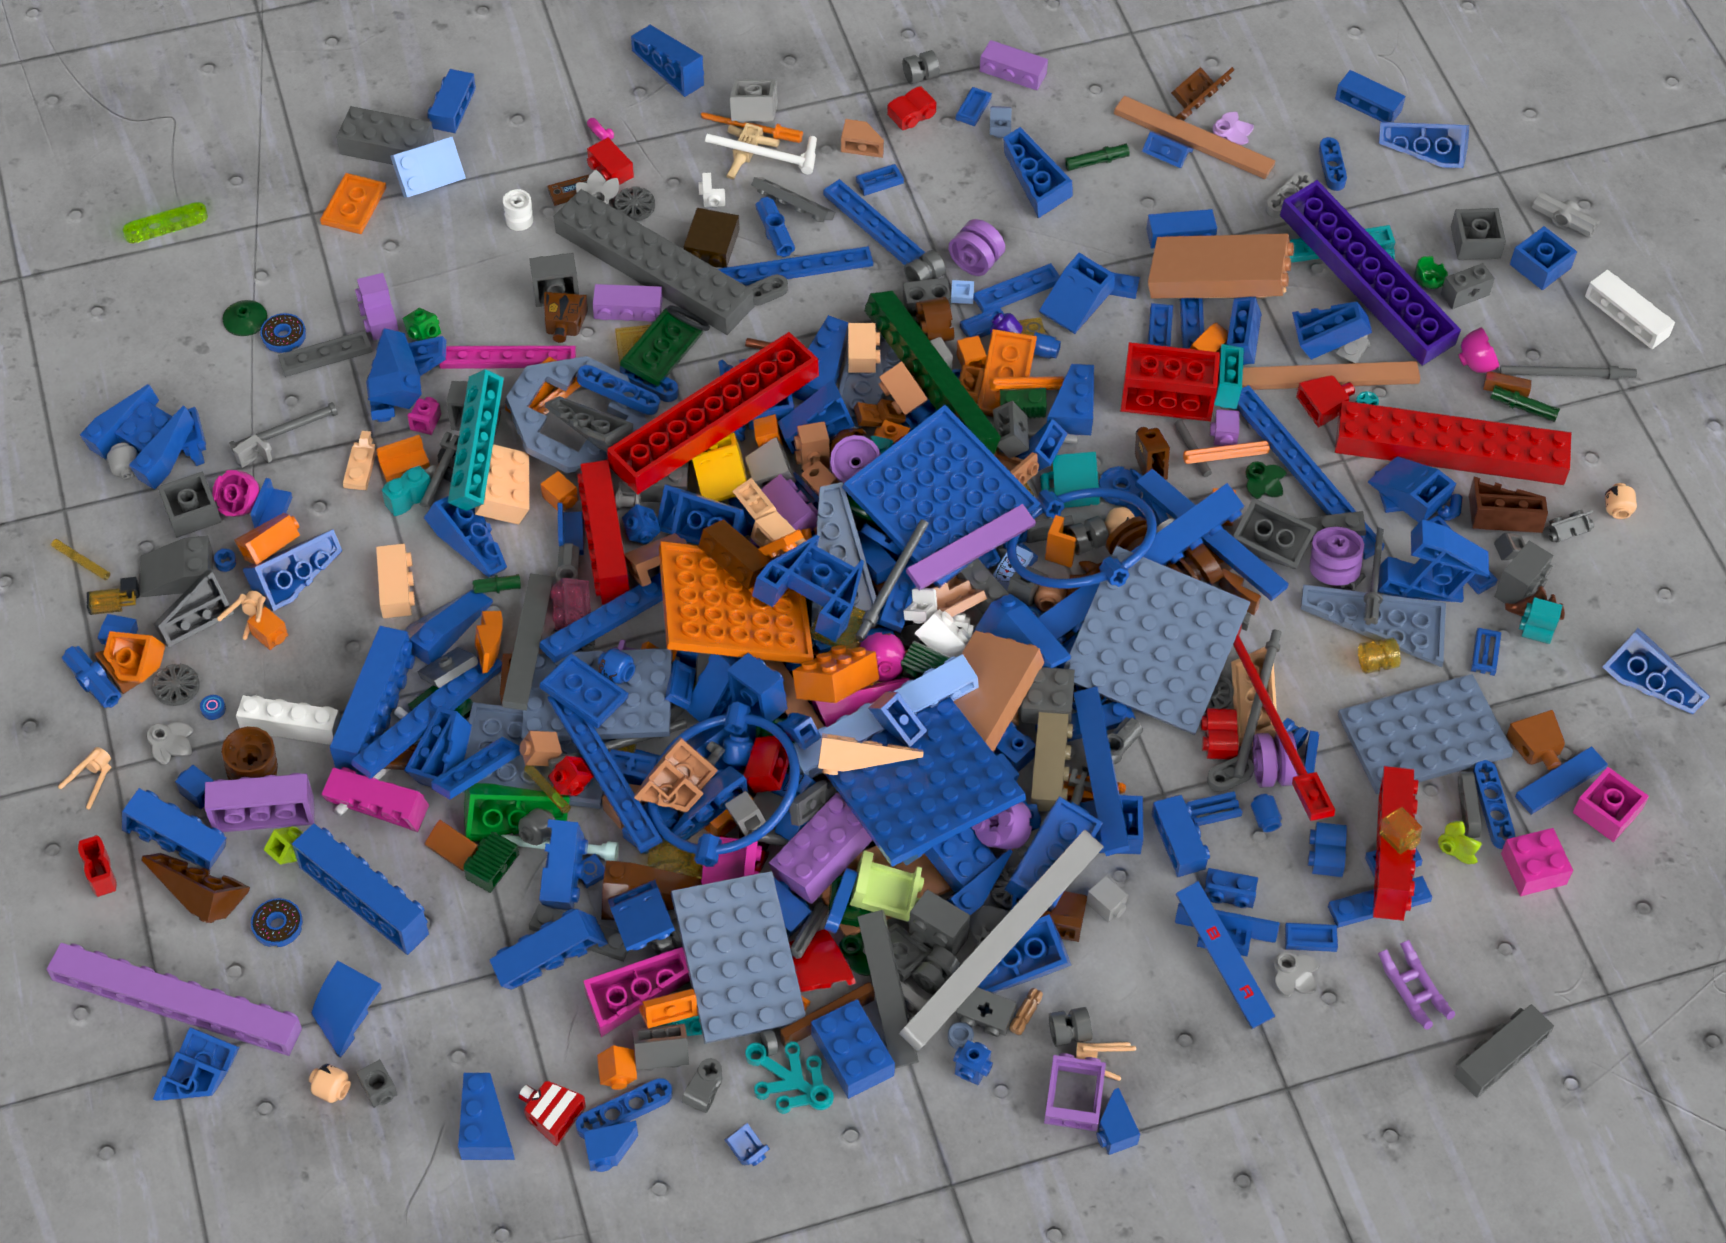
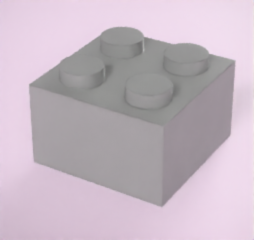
(753, 100)

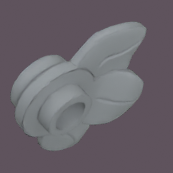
(599, 187)
(172, 743)
(1298, 976)

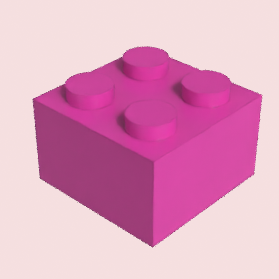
(1610, 804)
(1536, 862)

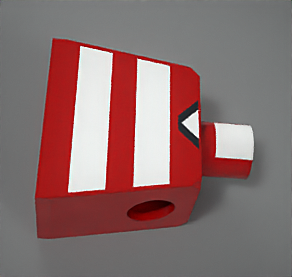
(552, 1109)

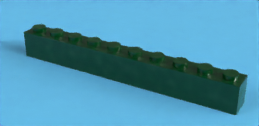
(927, 365)

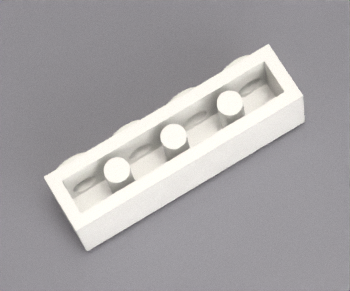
(1629, 309)
(289, 719)

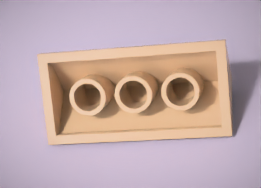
(1245, 692)

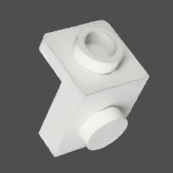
(711, 196)
(923, 605)

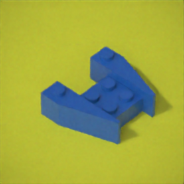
(147, 428)
(1443, 567)
(816, 577)
(967, 868)

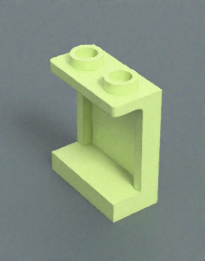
(885, 888)

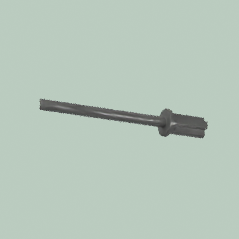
(1373, 598)

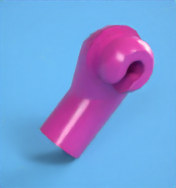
(598, 130)

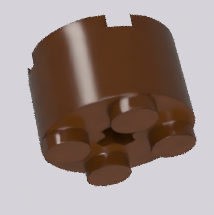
(935, 318)

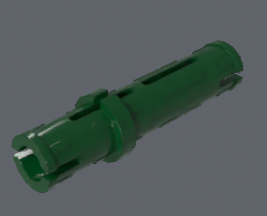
(1106, 155)
(1524, 403)

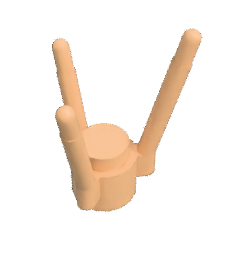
(251, 604)
(95, 762)
(1091, 1050)

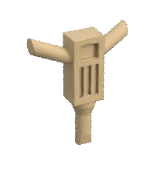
(750, 134)

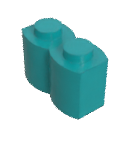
(406, 491)
(1540, 620)

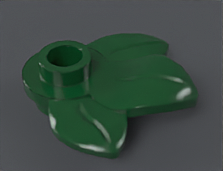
(1265, 481)
(856, 959)

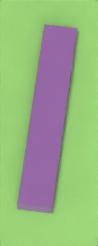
(970, 547)

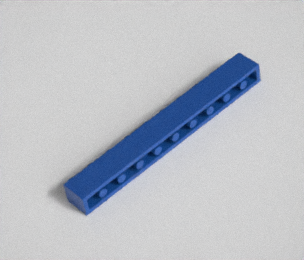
(1167, 547)

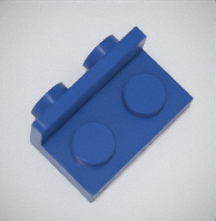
(1230, 888)

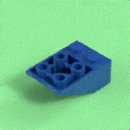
(1078, 293)
(1414, 487)
(1133, 817)
(641, 916)

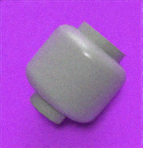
(119, 459)

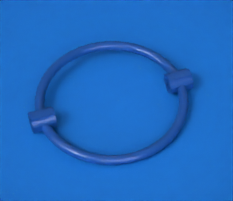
(1110, 569)
(711, 846)

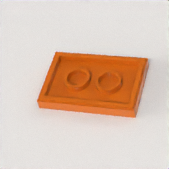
(353, 203)

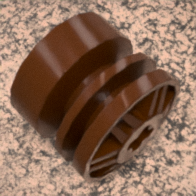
(1127, 535)
(1198, 565)
(249, 747)

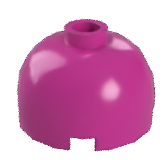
(1478, 352)
(235, 493)
(888, 653)

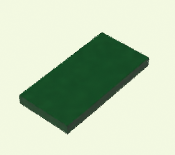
(660, 348)

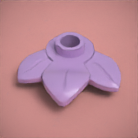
(1232, 129)

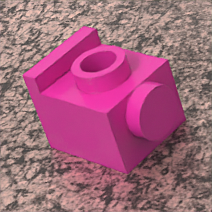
(424, 411)

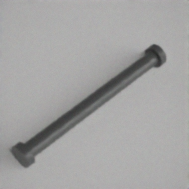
(293, 424)

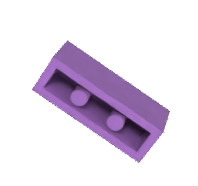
(1013, 65)
(627, 302)
(791, 504)

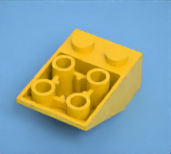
(720, 469)

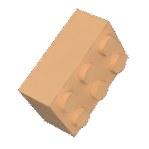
(506, 486)

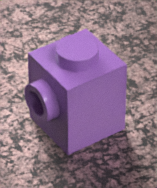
(1225, 427)

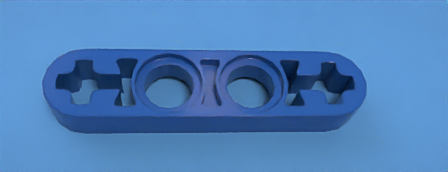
(616, 392)
(1493, 804)
(622, 1105)

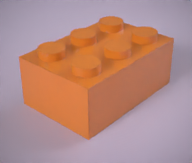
(835, 674)

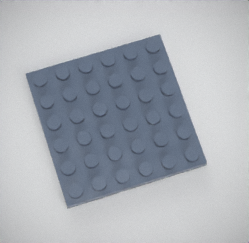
(1157, 642)

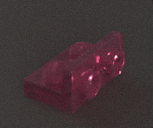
(570, 601)

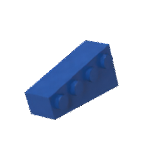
(670, 59)
(172, 829)

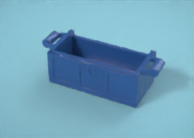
(1054, 836)

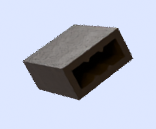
(712, 236)

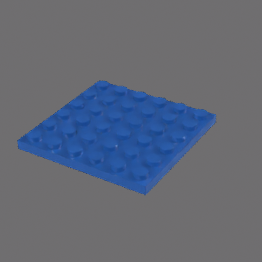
(940, 477)
(930, 797)

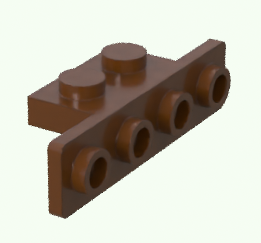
(1195, 88)

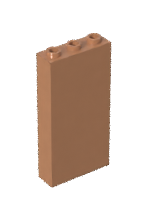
(1220, 266)
(1004, 678)

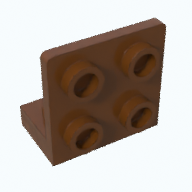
(1069, 915)

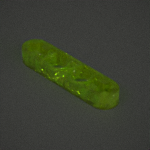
(164, 218)

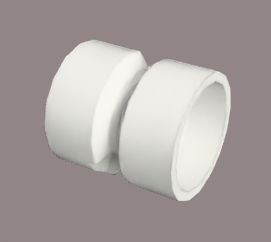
(518, 210)

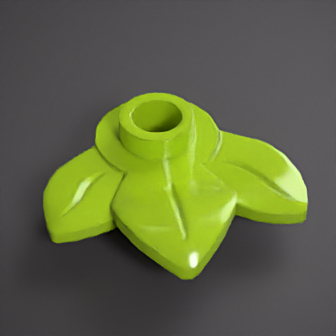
(1457, 844)

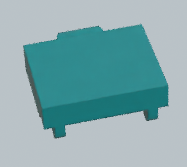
(1073, 473)

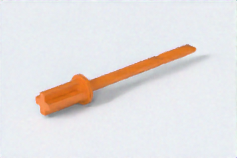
(778, 132)

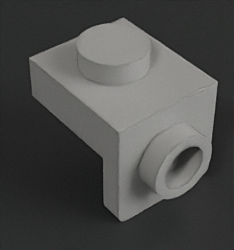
(1354, 350)
(251, 449)

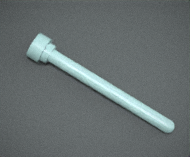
(606, 850)

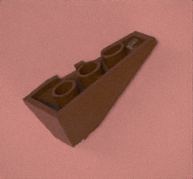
(625, 876)

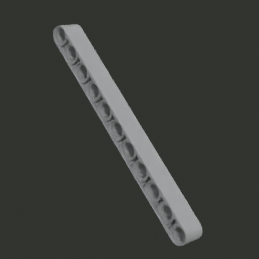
(1000, 940)

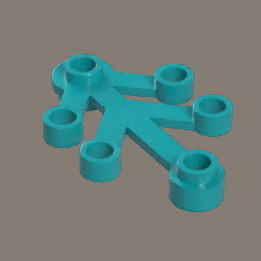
(791, 1079)

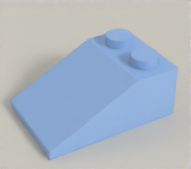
(428, 167)

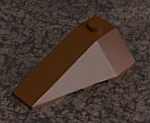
(195, 887)

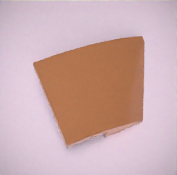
(957, 596)
(677, 778)

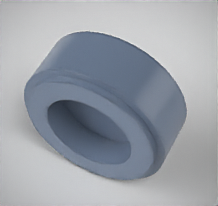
(959, 1034)

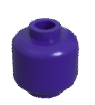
(1006, 323)

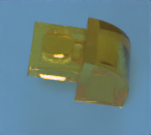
(672, 859)

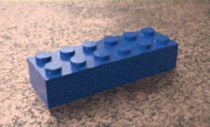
(373, 696)
(361, 888)

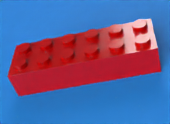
(602, 531)
(1393, 870)

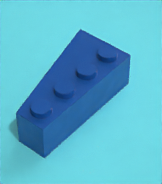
(1038, 174)
(830, 349)
(547, 948)

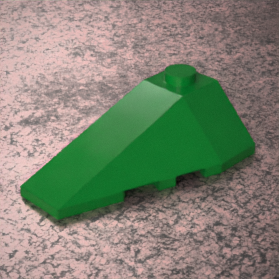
(501, 807)

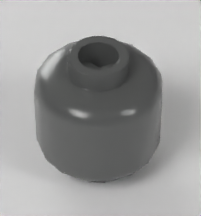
(534, 827)

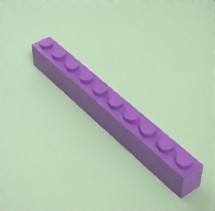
(175, 998)

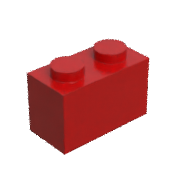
(610, 161)
(766, 765)

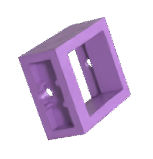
(1070, 1117)

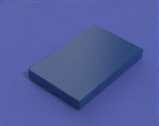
(584, 690)

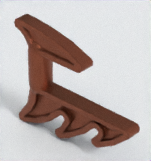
(1519, 607)

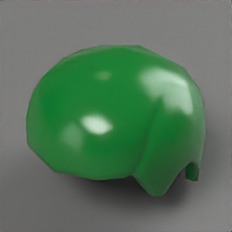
(1429, 273)

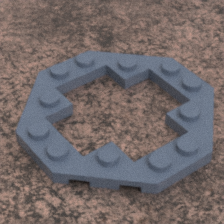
(530, 422)

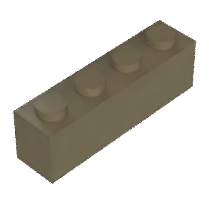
(1050, 759)

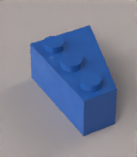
(1075, 401)
(822, 406)
(440, 747)

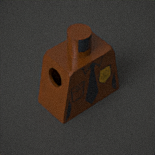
(564, 314)
(1151, 444)

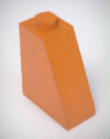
(268, 538)

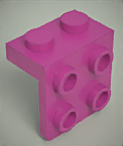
(733, 864)

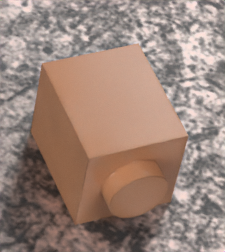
(540, 747)

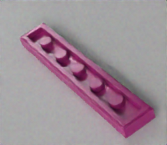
(503, 356)

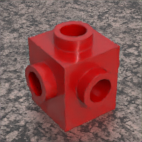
(570, 776)

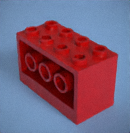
(1170, 381)

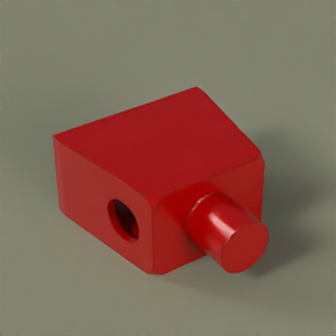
(1323, 398)

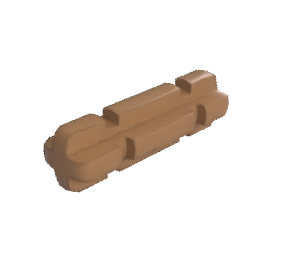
(1026, 1011)

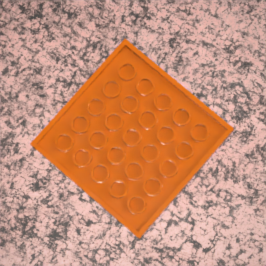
(719, 616)

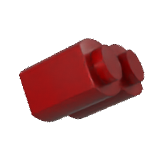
(911, 108)
(1220, 733)
(97, 865)

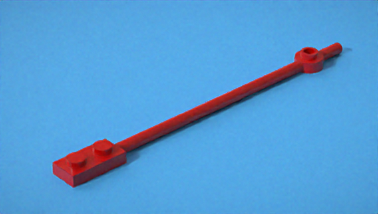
(1307, 786)

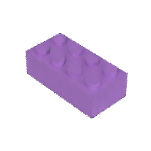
(259, 802)
(821, 850)

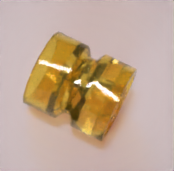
(1383, 654)

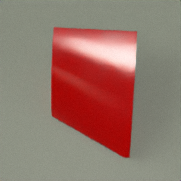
(821, 964)

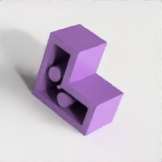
(375, 305)

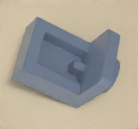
(1000, 121)

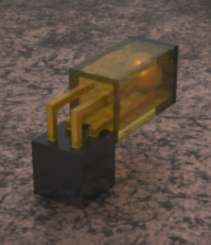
(111, 600)

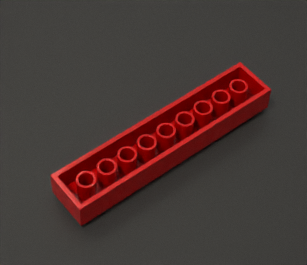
(712, 413)
(1454, 442)

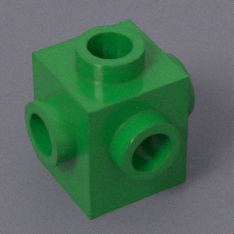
(421, 325)

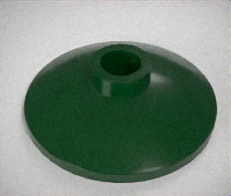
(244, 318)

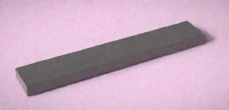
(887, 986)

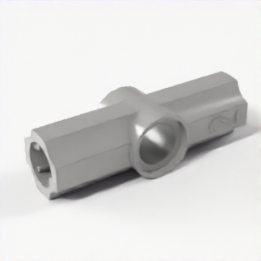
(1565, 214)

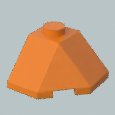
(133, 655)

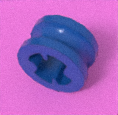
(227, 565)

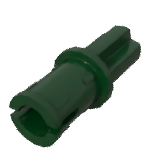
(496, 584)

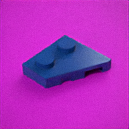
(428, 353)

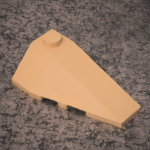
(847, 754)

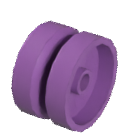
(976, 247)
(848, 451)
(1336, 556)
(1272, 761)

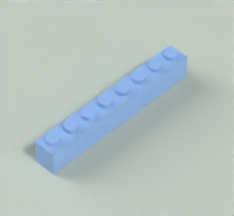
(950, 680)

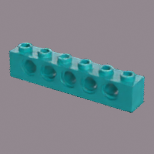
(475, 440)

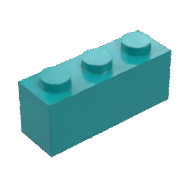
(1229, 376)

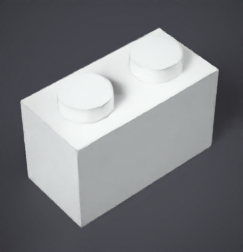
(943, 635)

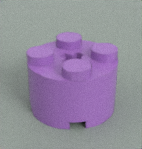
(1006, 829)

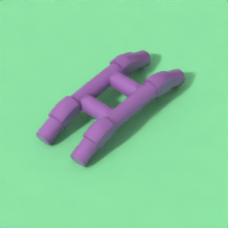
(1419, 972)

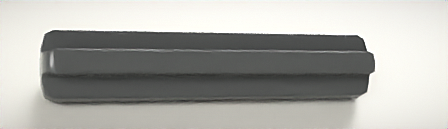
(809, 930)

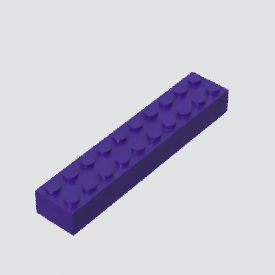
(1370, 272)

